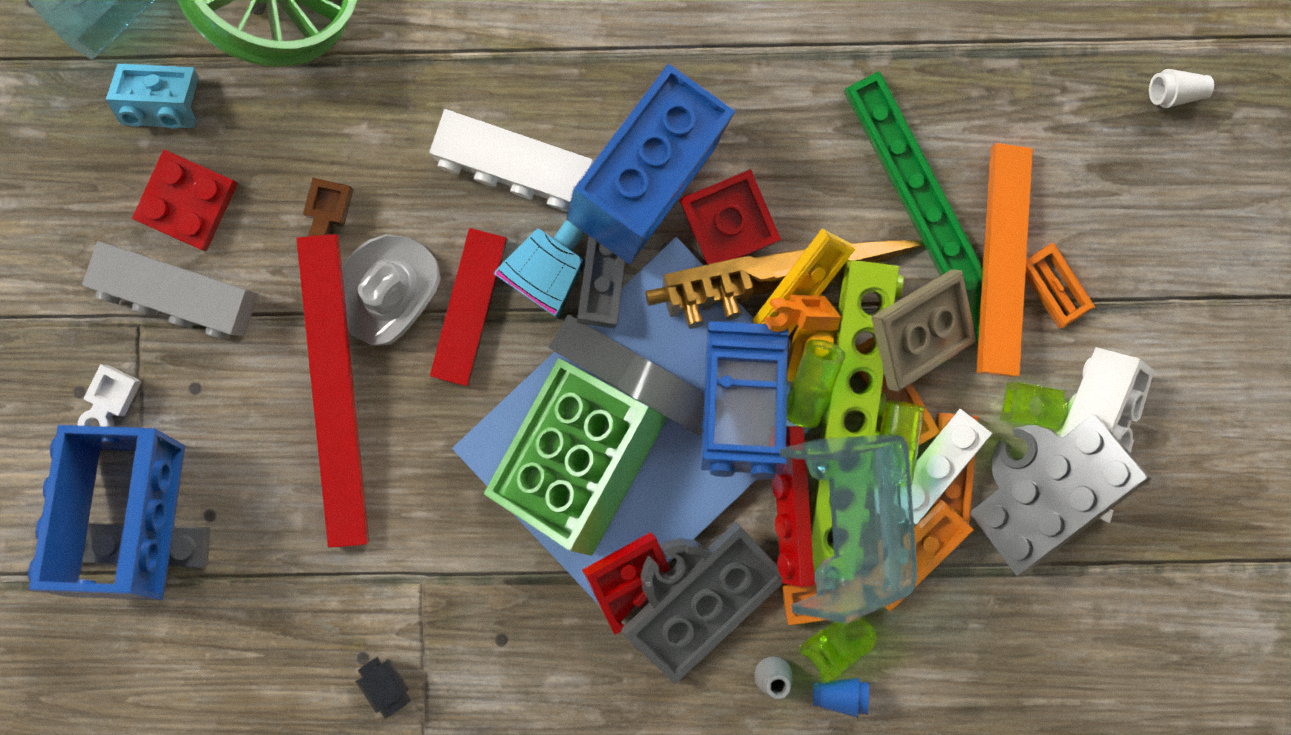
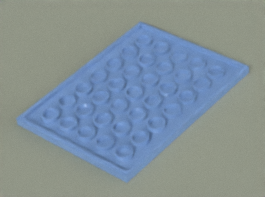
(670, 490)

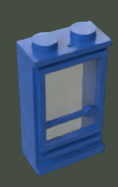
(744, 400)

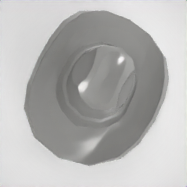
(387, 287)

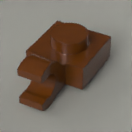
(327, 205)

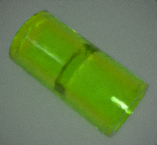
(814, 382)
(906, 421)

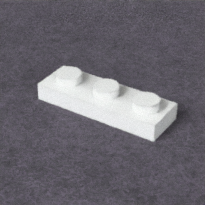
(945, 460)

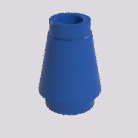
(842, 696)

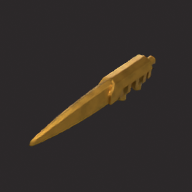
(748, 276)

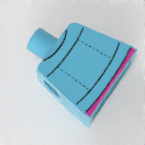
(545, 267)

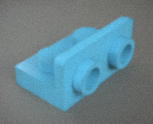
(153, 95)

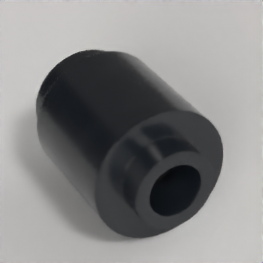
(383, 686)

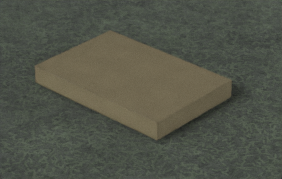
(924, 329)

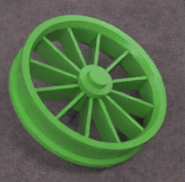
(275, 51)

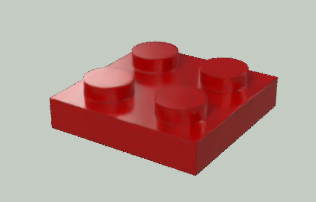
(184, 200)
(730, 219)

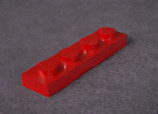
(793, 518)

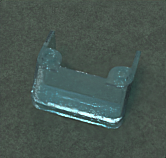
(870, 525)

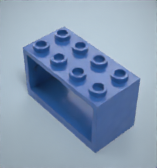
(648, 163)
(68, 505)

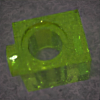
(1017, 401)

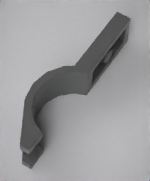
(630, 373)

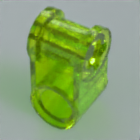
(837, 648)

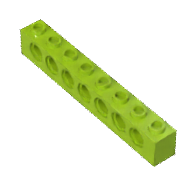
(857, 280)

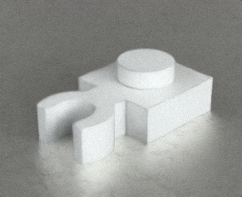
(110, 394)

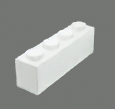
(507, 159)

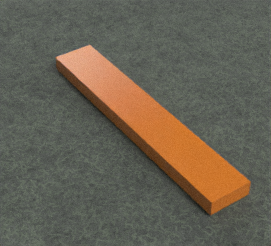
(1004, 260)

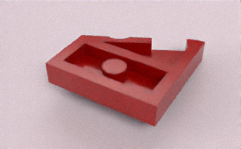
(617, 578)

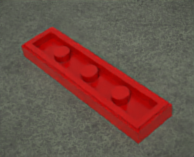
(468, 307)

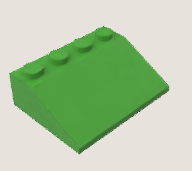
(575, 457)

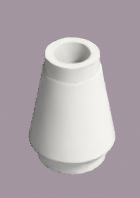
(1179, 87)

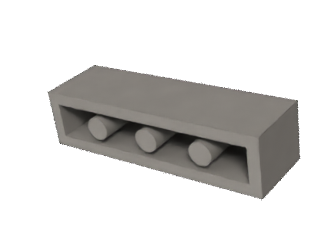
(169, 289)

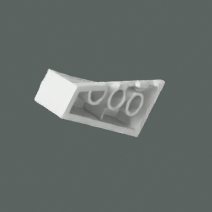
(1114, 390)

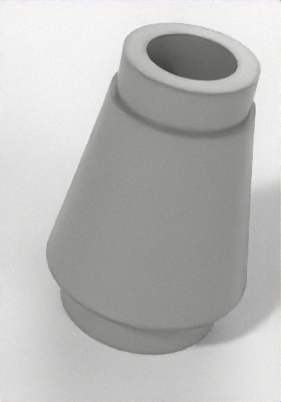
(769, 670)

